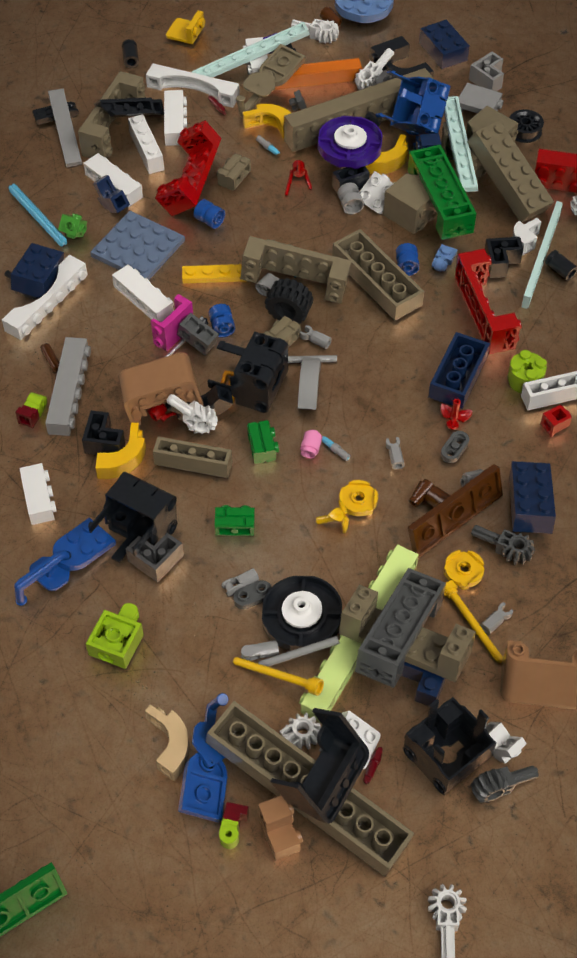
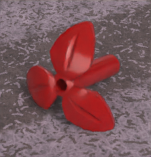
(454, 414)

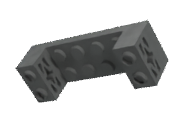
(398, 626)

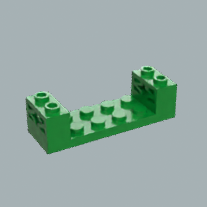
(454, 209)

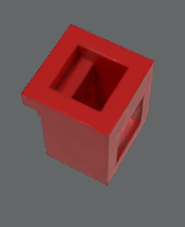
(555, 420)

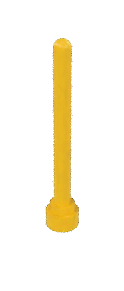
(451, 592)
(313, 685)

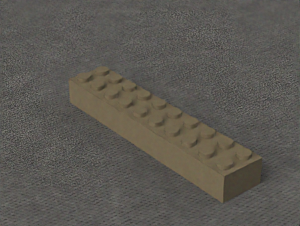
(303, 126)
(268, 755)

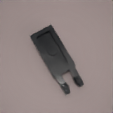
(45, 114)

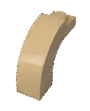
(176, 754)

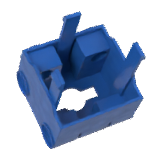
(418, 105)

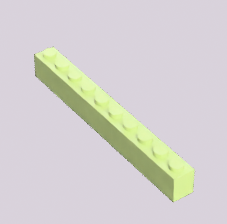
(343, 657)

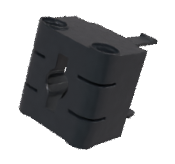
(258, 371)
(137, 510)
(444, 728)

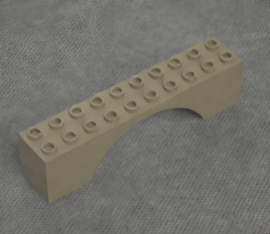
(407, 198)

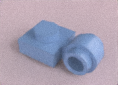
(444, 257)

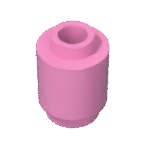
(311, 444)

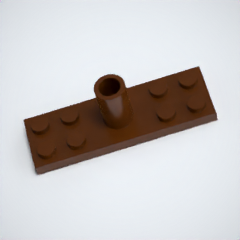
(454, 510)

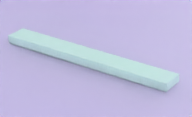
(253, 51)
(459, 144)
(542, 255)

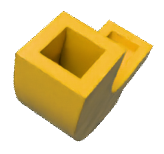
(266, 115)
(392, 159)
(125, 460)

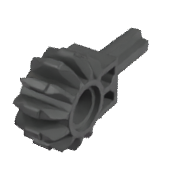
(507, 544)
(500, 782)

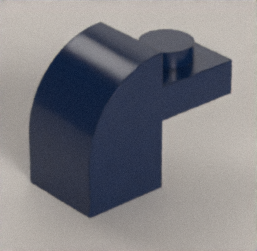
(109, 197)

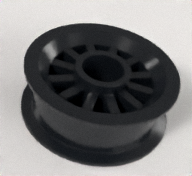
(529, 125)

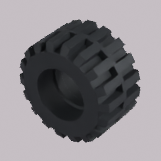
(289, 300)

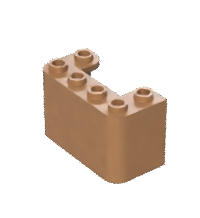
(153, 383)

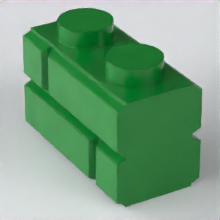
(262, 442)
(234, 521)

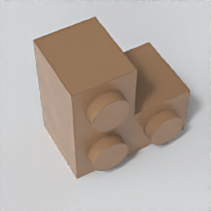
(277, 825)

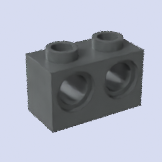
(197, 334)

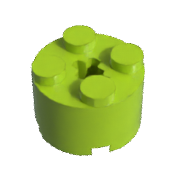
(525, 368)

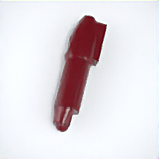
(219, 107)
(374, 762)

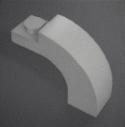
(309, 383)

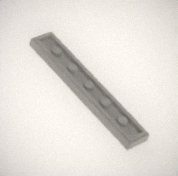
(65, 128)

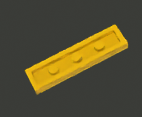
(211, 273)

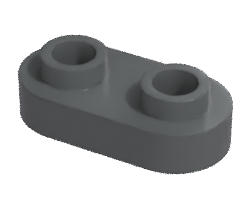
(453, 448)
(253, 594)

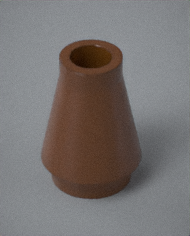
(330, 15)
(420, 492)

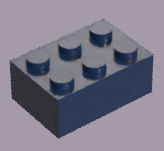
(444, 44)
(36, 270)

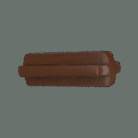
(50, 357)

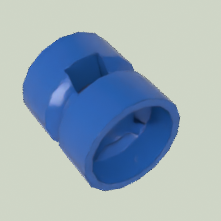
(209, 213)
(408, 258)
(222, 320)

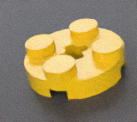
(367, 493)
(464, 579)

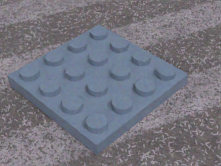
(138, 243)

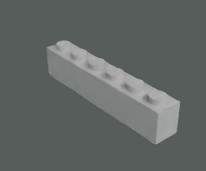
(68, 386)

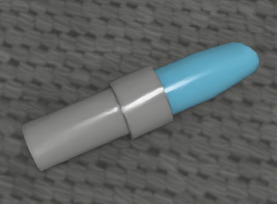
(267, 145)
(335, 448)

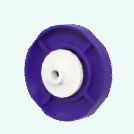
(350, 142)

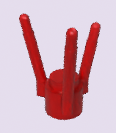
(298, 169)
(158, 413)

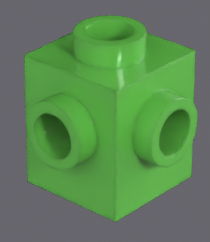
(73, 225)

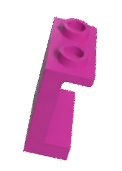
(165, 332)

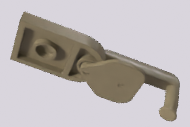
(272, 73)

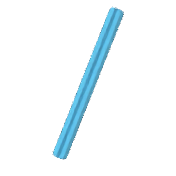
(37, 215)

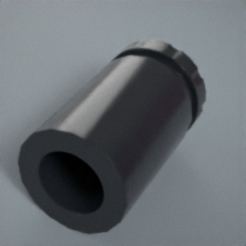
(130, 53)
(561, 265)

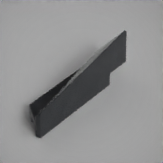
(131, 106)

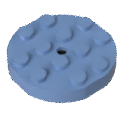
(364, 10)

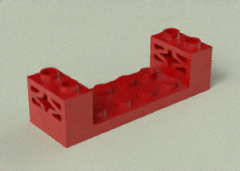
(183, 193)
(471, 275)

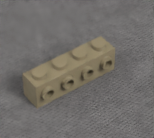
(192, 457)

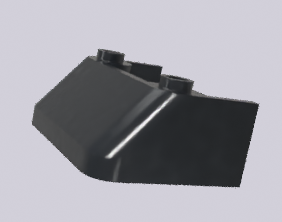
(333, 772)

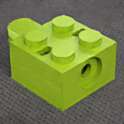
(116, 636)

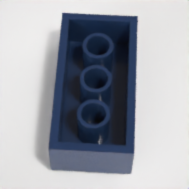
(459, 369)
(532, 497)

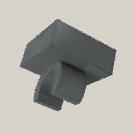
(298, 101)

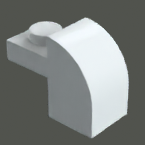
(527, 233)
(506, 746)

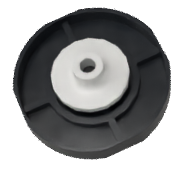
(301, 612)

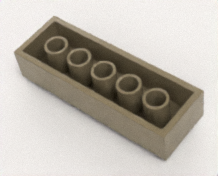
(510, 171)
(379, 275)

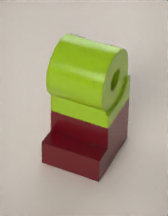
(31, 409)
(230, 824)

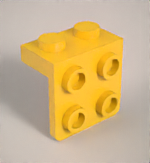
(187, 30)

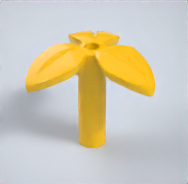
(336, 514)

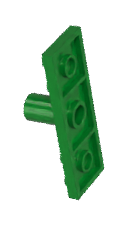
(30, 897)

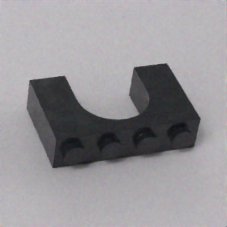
(401, 51)

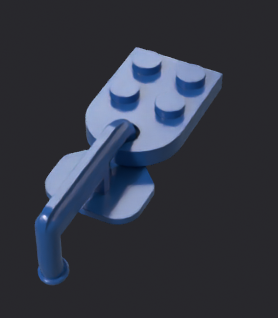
(55, 570)
(203, 787)

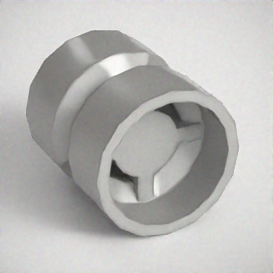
(350, 198)

